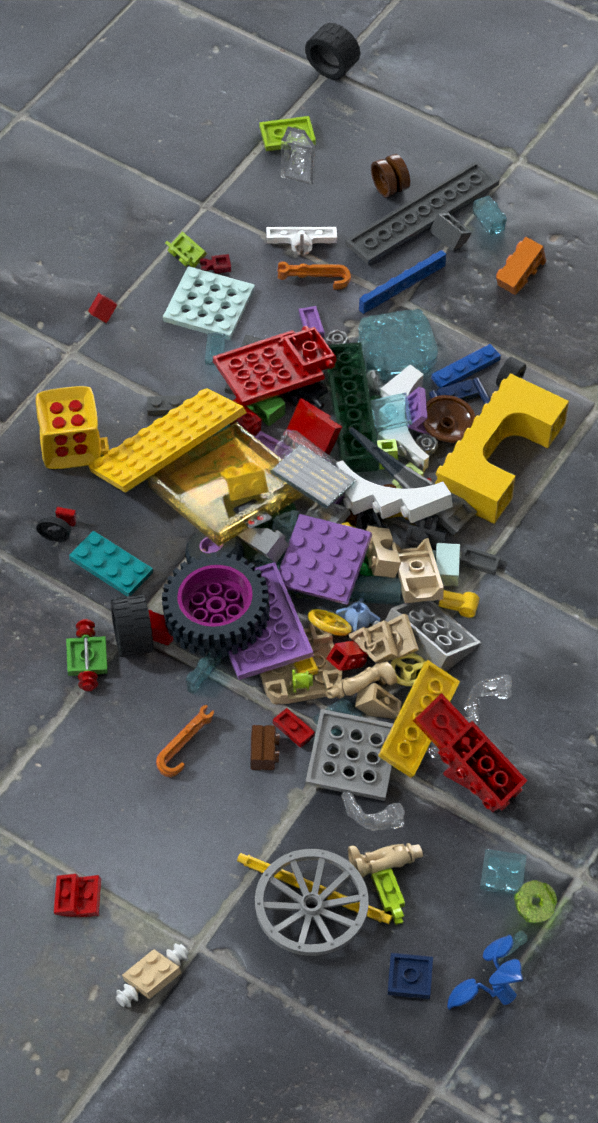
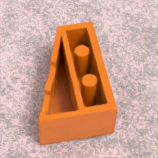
(520, 265)

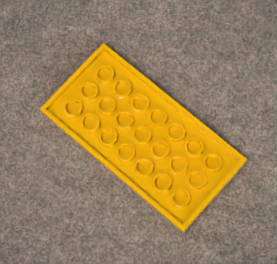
(166, 439)

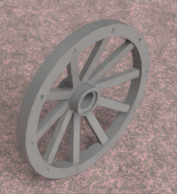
(311, 898)

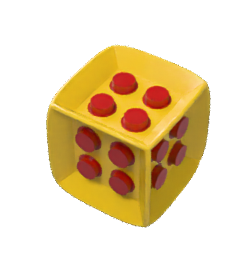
(68, 427)

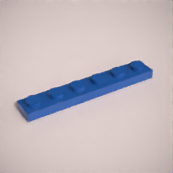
(402, 282)

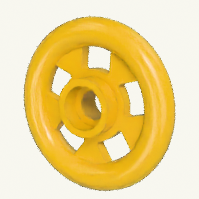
(329, 622)

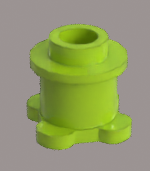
(301, 680)

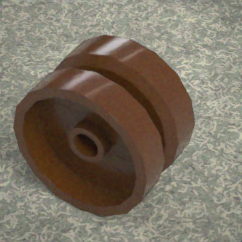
(390, 175)

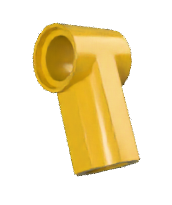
(464, 603)

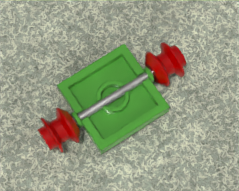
(86, 655)

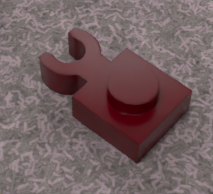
(218, 263)

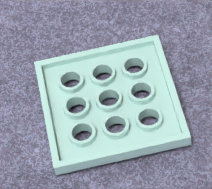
(197, 306)

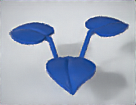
(504, 975)

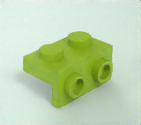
(186, 249)

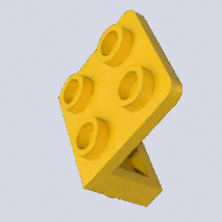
(245, 481)

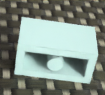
(447, 562)

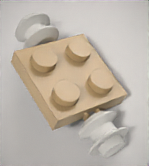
(151, 974)

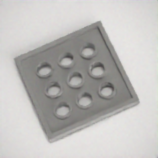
(344, 743)

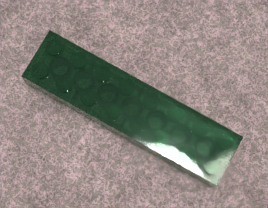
(352, 406)

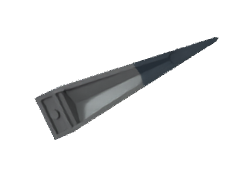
(452, 518)

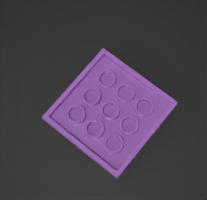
(324, 558)

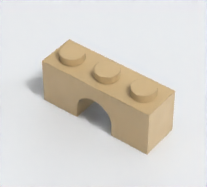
(381, 559)

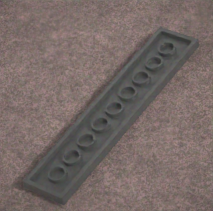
(421, 212)

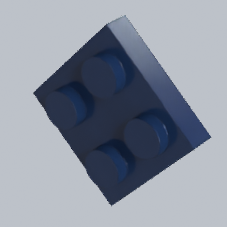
(410, 976)

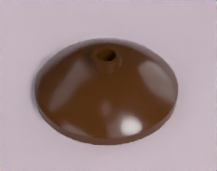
(451, 412)

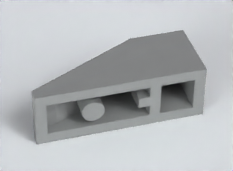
(265, 541)

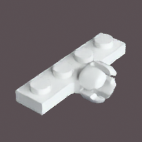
(301, 237)

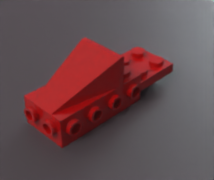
(470, 755)

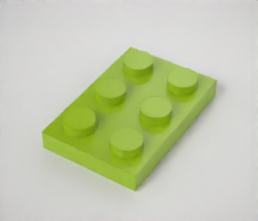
(273, 131)

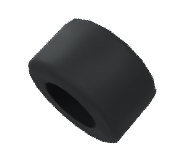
(511, 366)

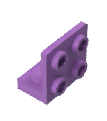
(418, 410)

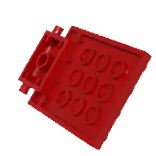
(275, 365)

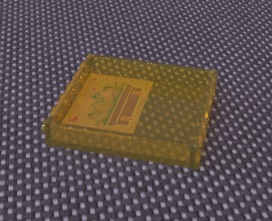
(202, 496)

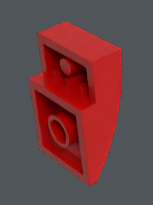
(315, 426)

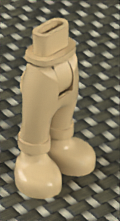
(379, 672)
(383, 858)

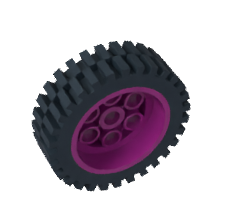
(216, 604)

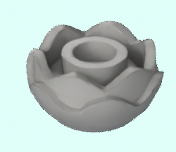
(337, 337)
(374, 382)
(427, 443)

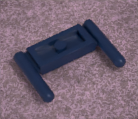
(464, 390)

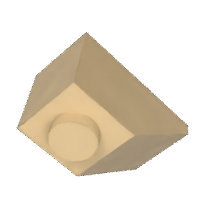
(377, 702)

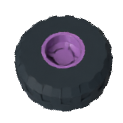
(202, 544)

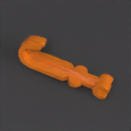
(316, 270)
(180, 741)

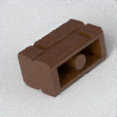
(263, 747)

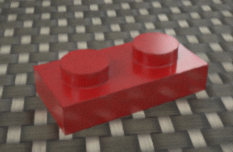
(293, 727)

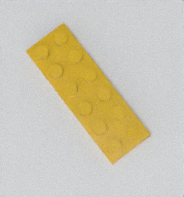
(406, 741)

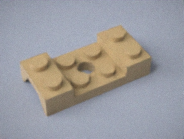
(422, 582)

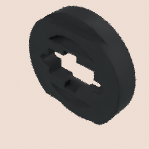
(56, 535)

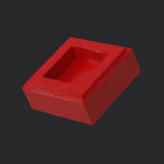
(67, 515)

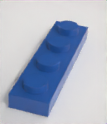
(466, 366)

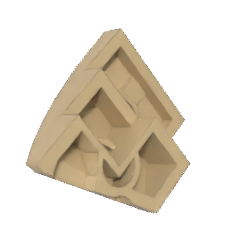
(387, 639)

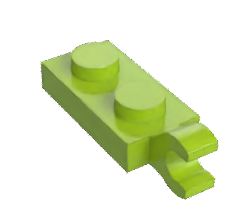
(389, 893)

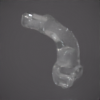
(496, 686)
(388, 818)

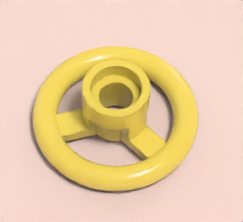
(407, 678)

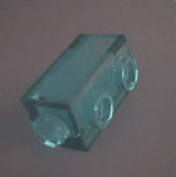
(489, 215)

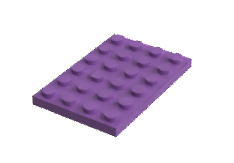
(284, 637)

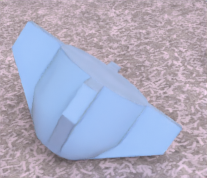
(358, 615)

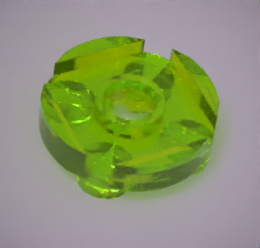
(531, 912)

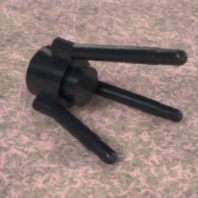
(372, 518)

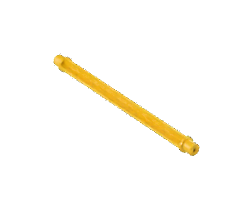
(290, 878)

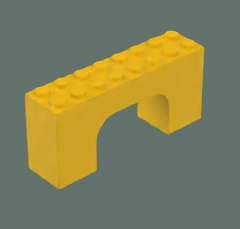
(513, 410)

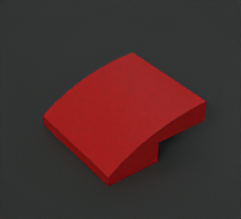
(77, 895)

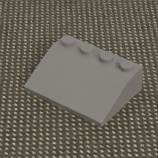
(436, 633)

